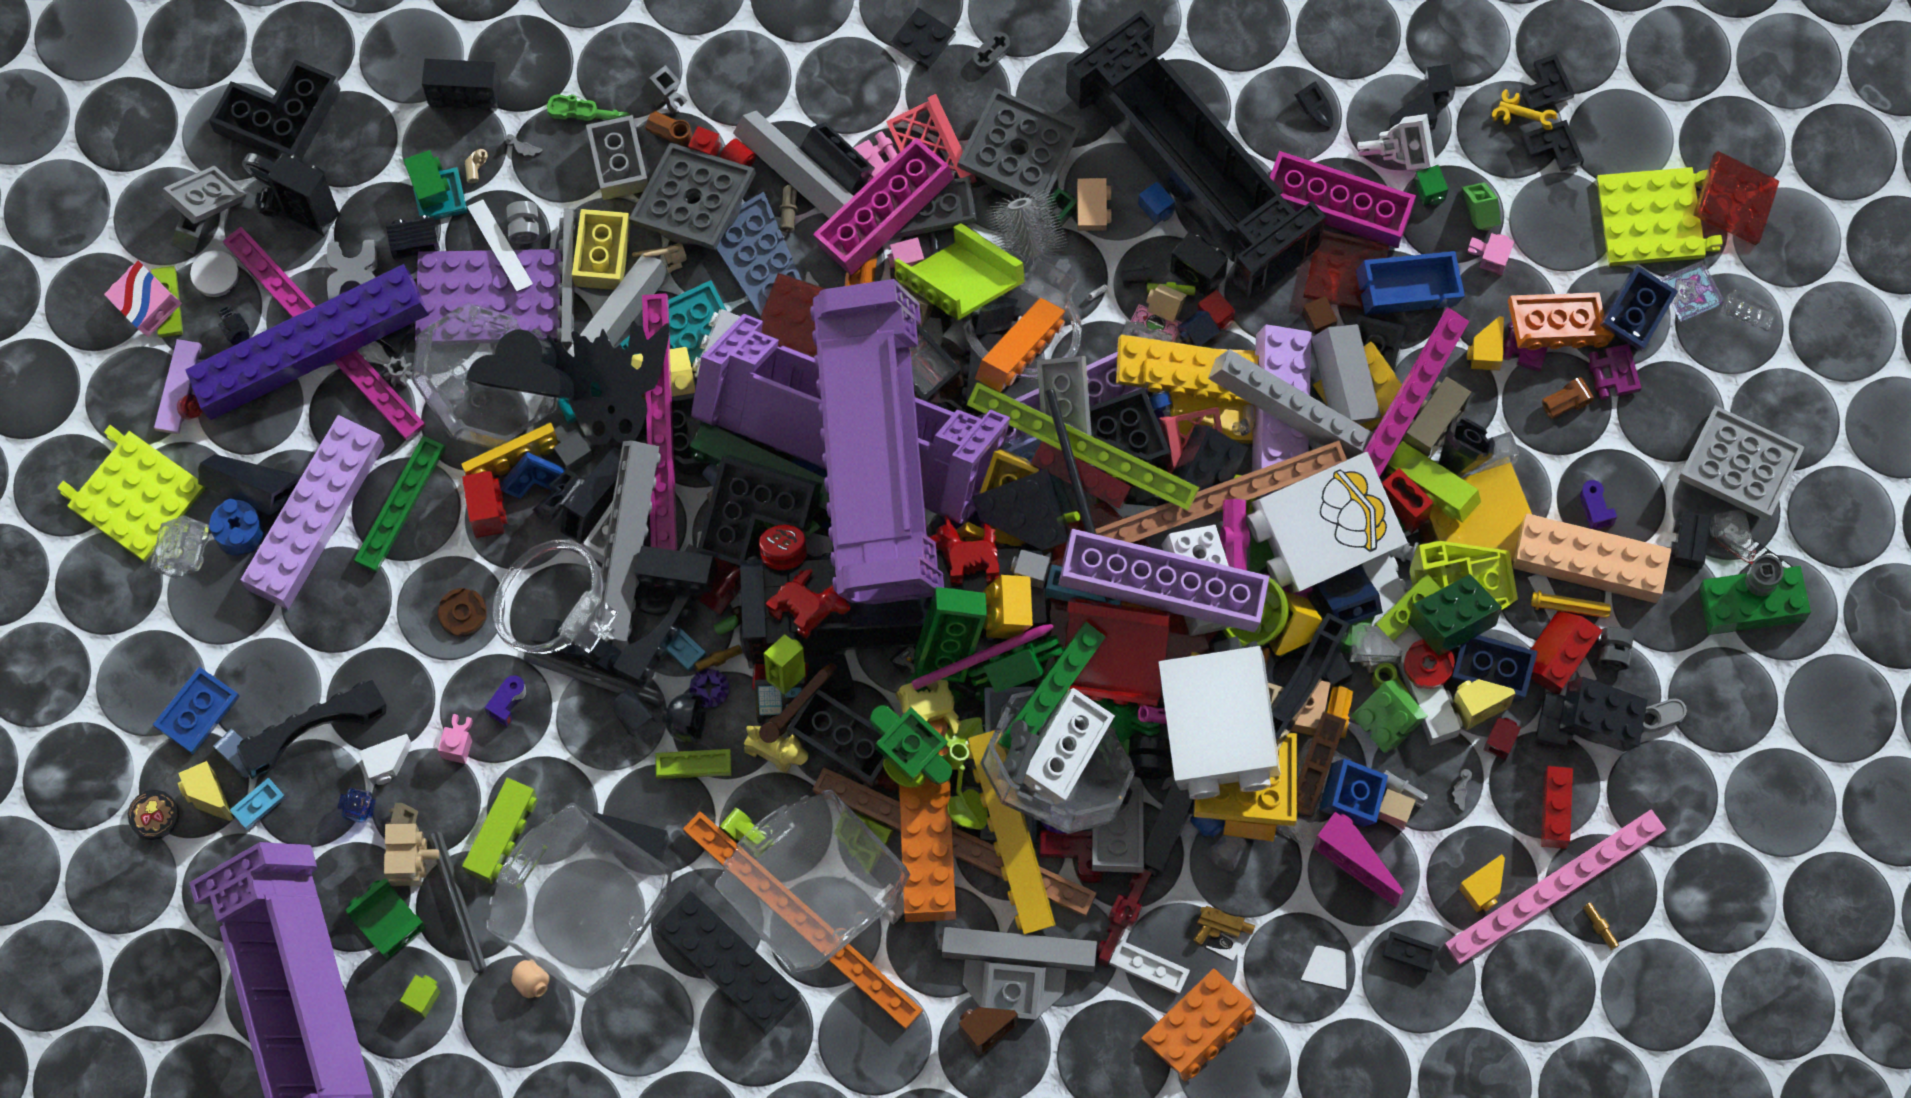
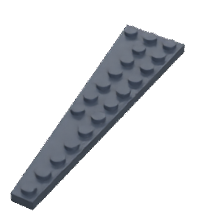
(756, 251)

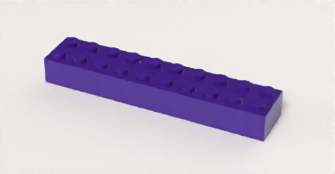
(306, 342)

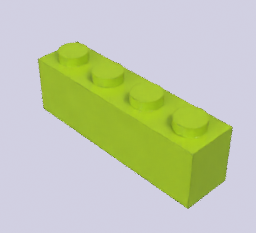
(1443, 487)
(500, 830)

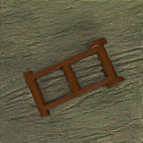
(778, 724)

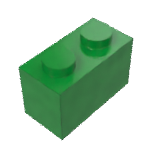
(426, 179)

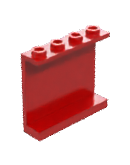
(1129, 656)

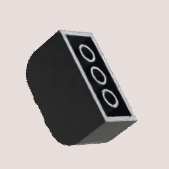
(839, 737)

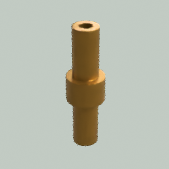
(718, 658)
(1601, 926)

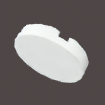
(214, 273)

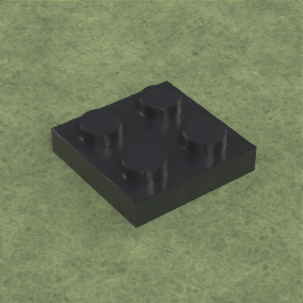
(922, 38)

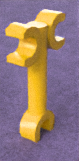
(1511, 106)

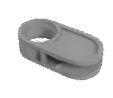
(1667, 714)

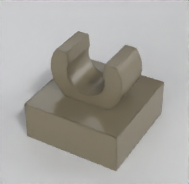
(403, 814)

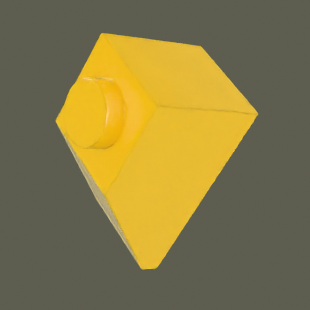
(1487, 347)
(1484, 885)

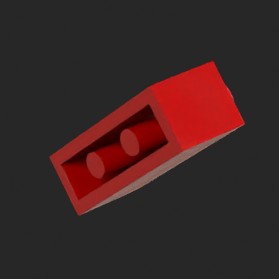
(1557, 807)

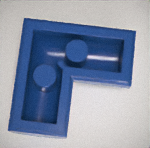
(528, 471)

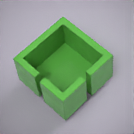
(1387, 714)

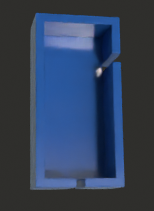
(1410, 283)

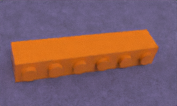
(1020, 345)

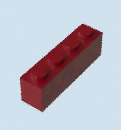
(1093, 479)

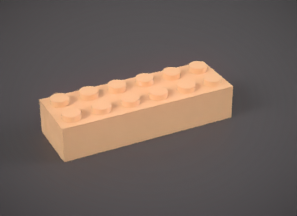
(1591, 558)

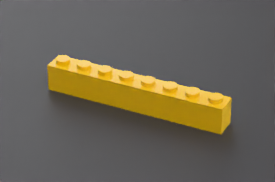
(1015, 848)

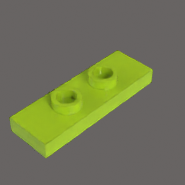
(173, 324)
(1396, 619)
(693, 764)

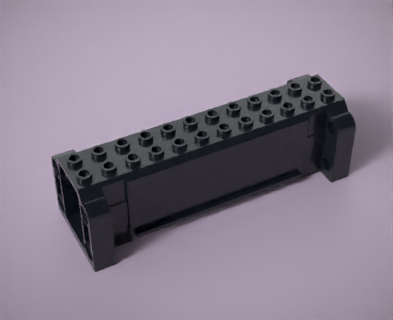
(1194, 156)
(864, 624)

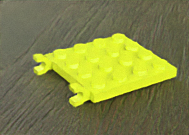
(1652, 218)
(133, 494)

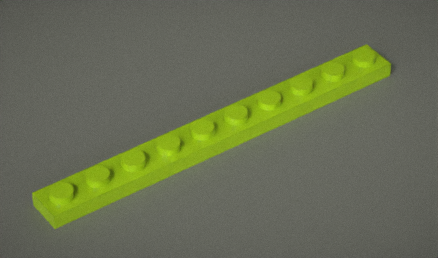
(1086, 447)

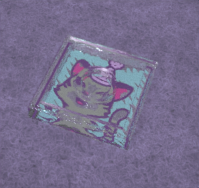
(1695, 291)

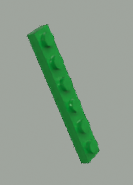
(399, 504)
(1056, 681)

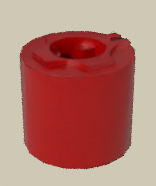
(738, 152)

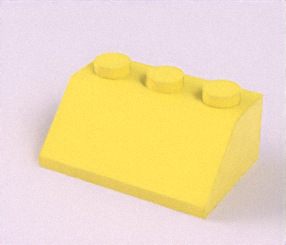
(681, 372)

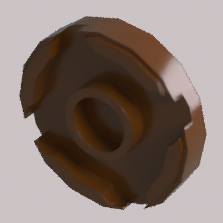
(462, 612)

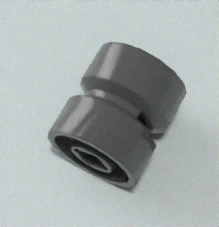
(1764, 575)
(1615, 647)

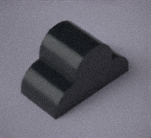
(524, 365)

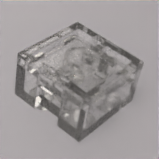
(180, 547)

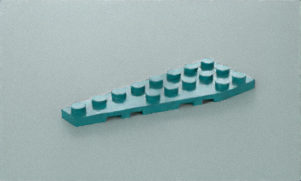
(688, 324)

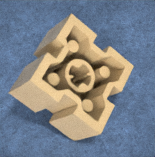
(406, 854)

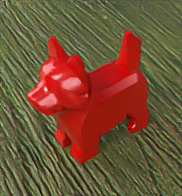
(968, 555)
(805, 606)

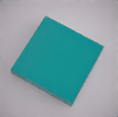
(455, 205)

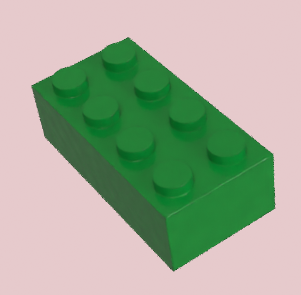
(1733, 608)
(950, 631)

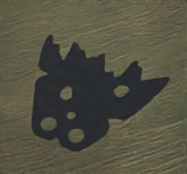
(617, 378)

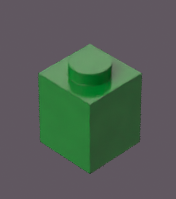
(1431, 185)

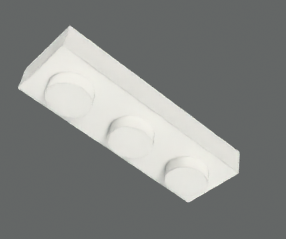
(1149, 967)

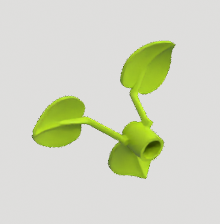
(967, 807)

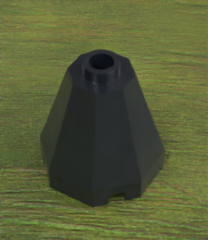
(1465, 447)

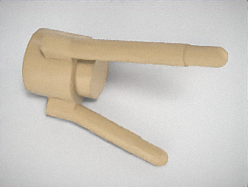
(673, 254)

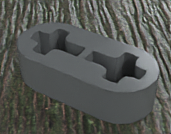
(988, 48)

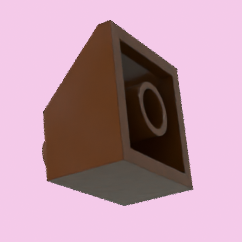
(986, 1027)

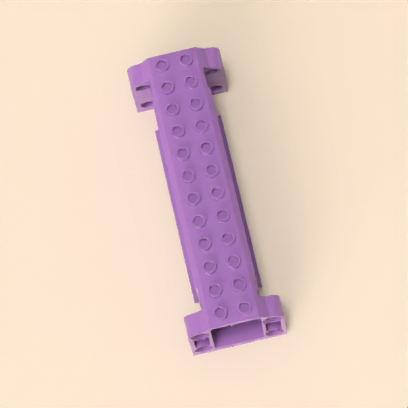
(774, 401)
(872, 443)
(285, 972)

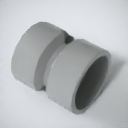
(522, 222)

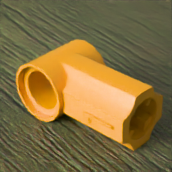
(1340, 704)

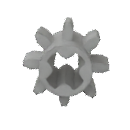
(396, 365)

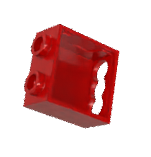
(1403, 506)

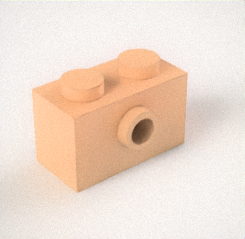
(1092, 204)
(1311, 714)

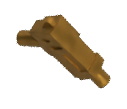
(1216, 922)

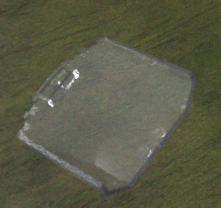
(811, 879)
(577, 898)

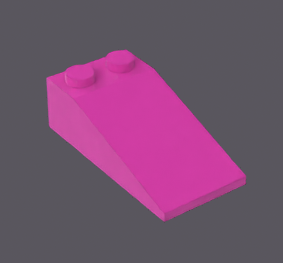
(1350, 851)

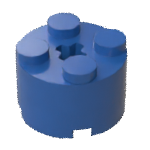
(224, 527)

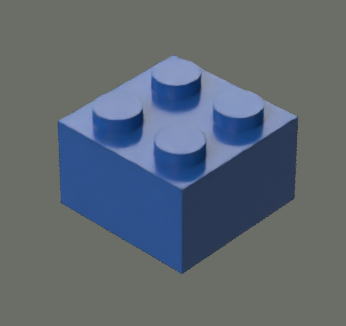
(1354, 792)

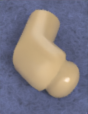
(473, 163)

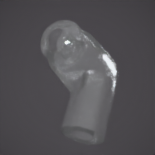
(1248, 422)

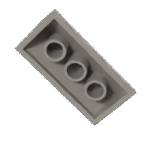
(1346, 373)

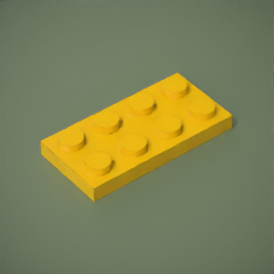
(506, 456)

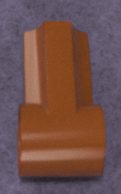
(669, 128)
(1573, 395)

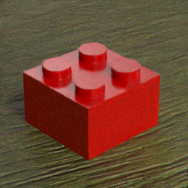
(484, 504)

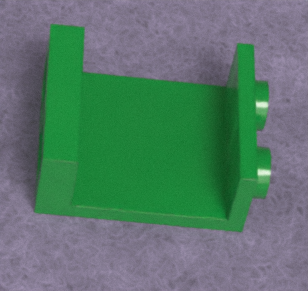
(384, 918)

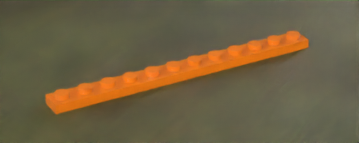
(847, 960)

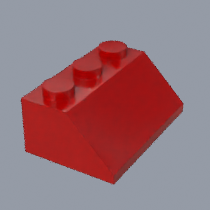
(1562, 650)

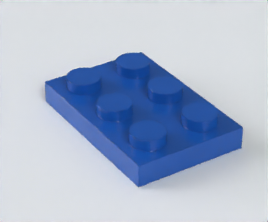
(196, 710)

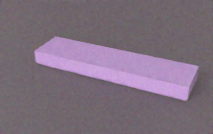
(176, 386)

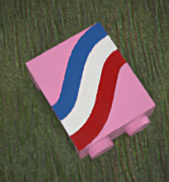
(142, 298)

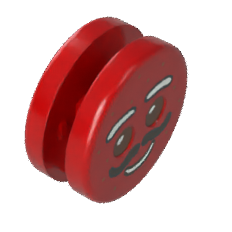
(783, 547)

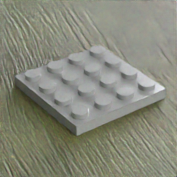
(1741, 463)

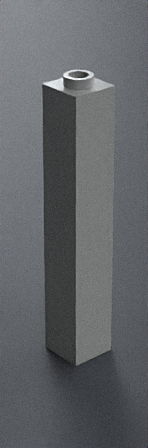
(791, 163)
(626, 300)
(1018, 949)

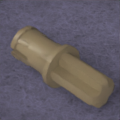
(788, 209)

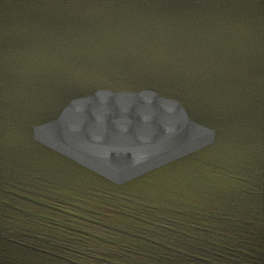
(1017, 123)
(686, 176)

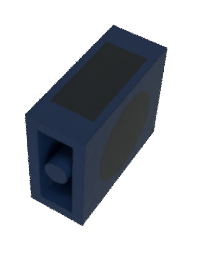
(1349, 596)

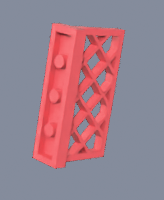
(943, 127)
(1171, 432)

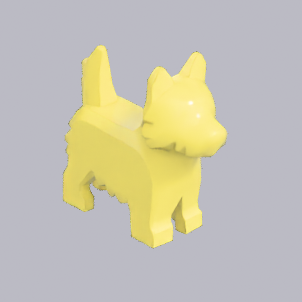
(932, 704)
(780, 752)

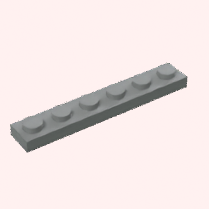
(566, 289)

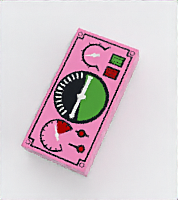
(1155, 322)

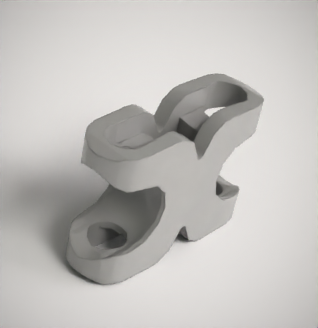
(350, 272)

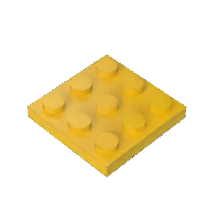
(1384, 381)

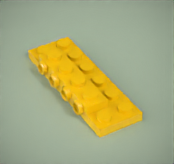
(1171, 368)

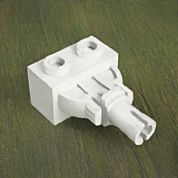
(1404, 143)

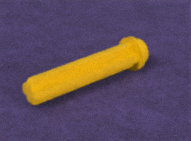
(1571, 605)

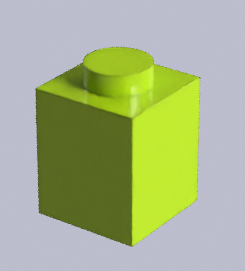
(420, 995)

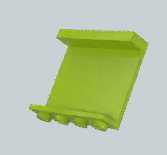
(963, 274)

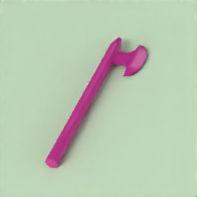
(981, 656)

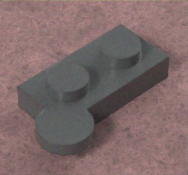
(1020, 752)

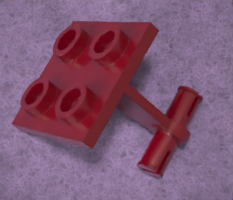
(724, 588)

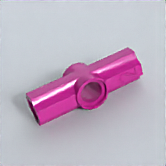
(1235, 533)

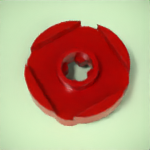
(1422, 676)

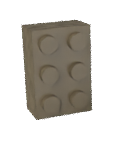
(1430, 426)

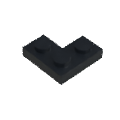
(1553, 85)
(1558, 140)

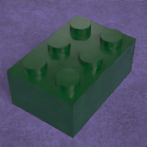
(1454, 614)

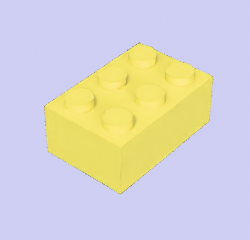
(601, 249)

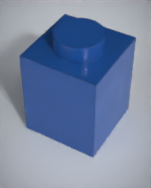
(1157, 203)

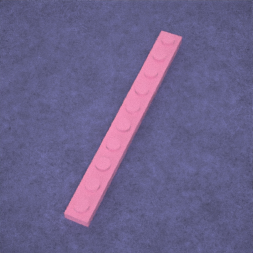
(1554, 887)

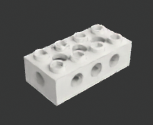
(1204, 545)
(1080, 745)

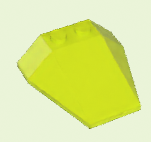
(1452, 561)

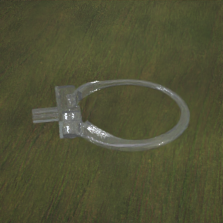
(1051, 284)
(586, 621)

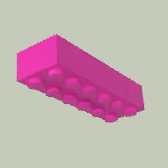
(1345, 199)
(883, 206)

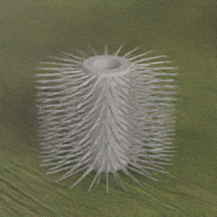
(1026, 227)

